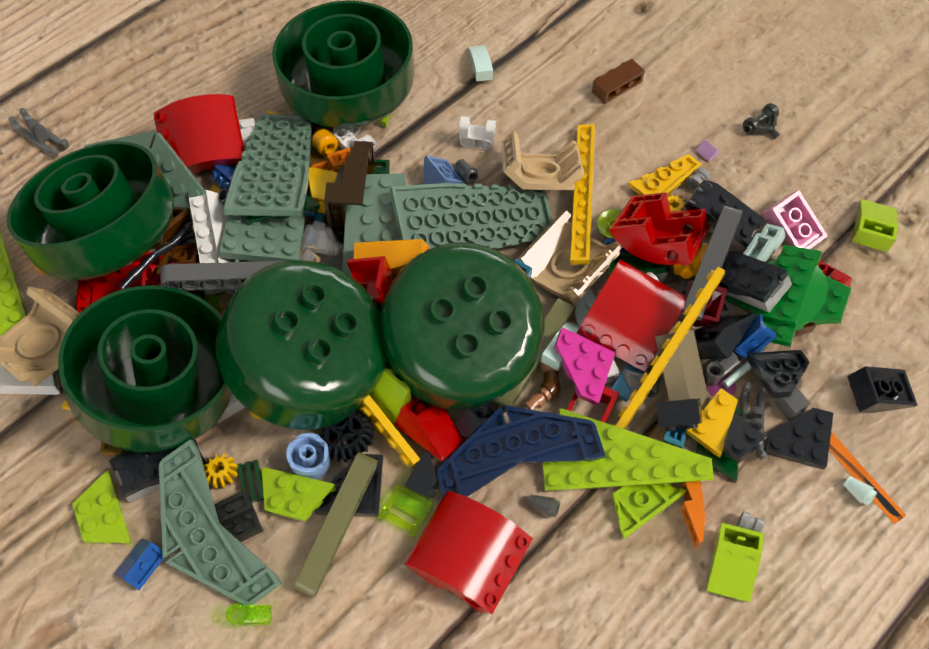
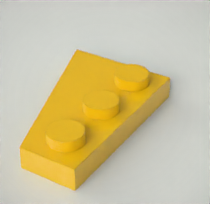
(716, 422)

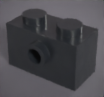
(678, 413)

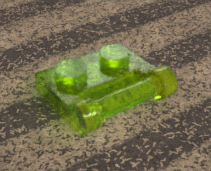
(409, 504)

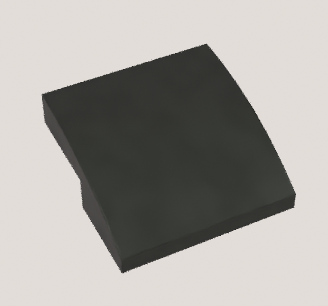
(239, 516)

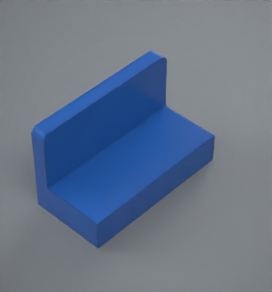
(755, 338)
(140, 563)

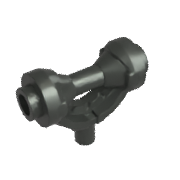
(753, 126)

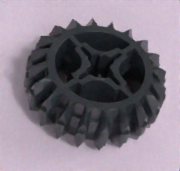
(348, 440)

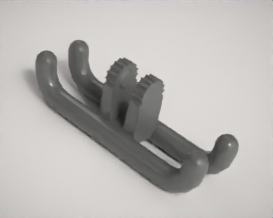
(38, 134)
(756, 414)

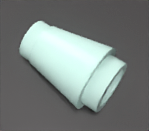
(861, 491)

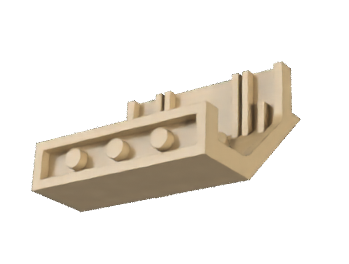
(541, 170)
(551, 262)
(34, 343)

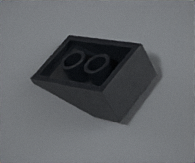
(881, 389)

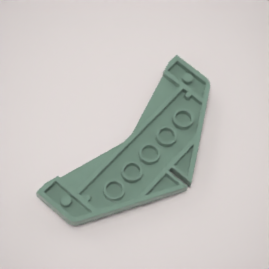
(179, 177)
(207, 547)

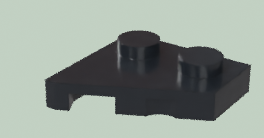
(742, 439)

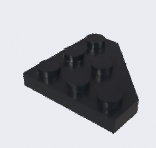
(779, 370)
(803, 439)
(370, 502)

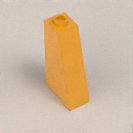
(396, 252)

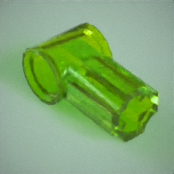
(252, 615)

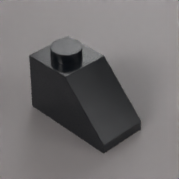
(473, 419)
(423, 478)

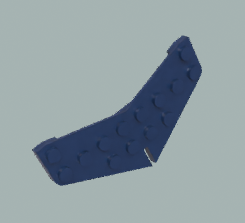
(528, 438)

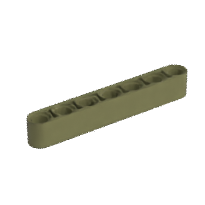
(555, 319)
(336, 525)

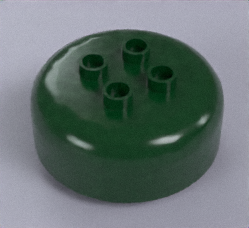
(344, 63)
(92, 211)
(462, 325)
(301, 344)
(144, 368)

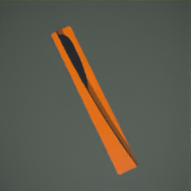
(857, 471)

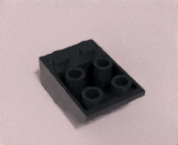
(720, 339)

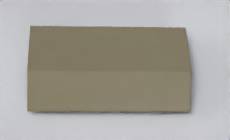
(684, 372)

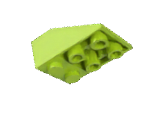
(875, 225)
(391, 395)
(735, 562)

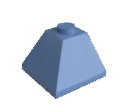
(439, 171)

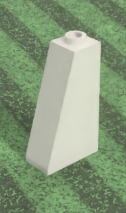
(11, 385)

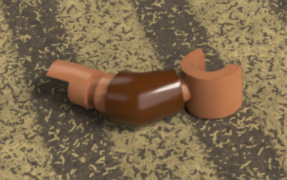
(548, 390)

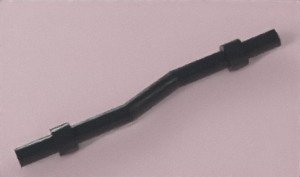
(136, 273)

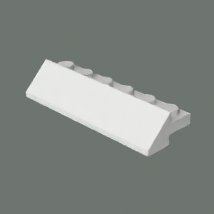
(209, 229)

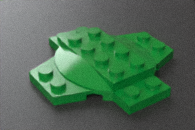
(808, 299)

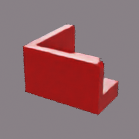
(372, 274)

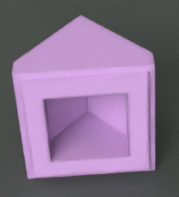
(707, 151)

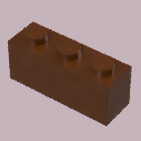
(618, 81)

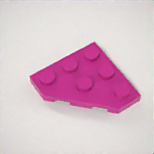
(584, 364)

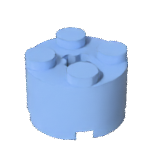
(301, 448)

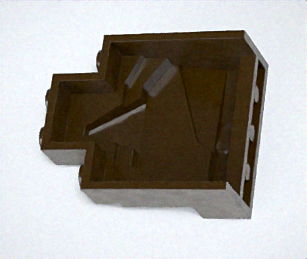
(348, 186)

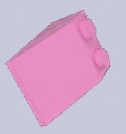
(797, 219)

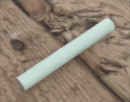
(737, 374)

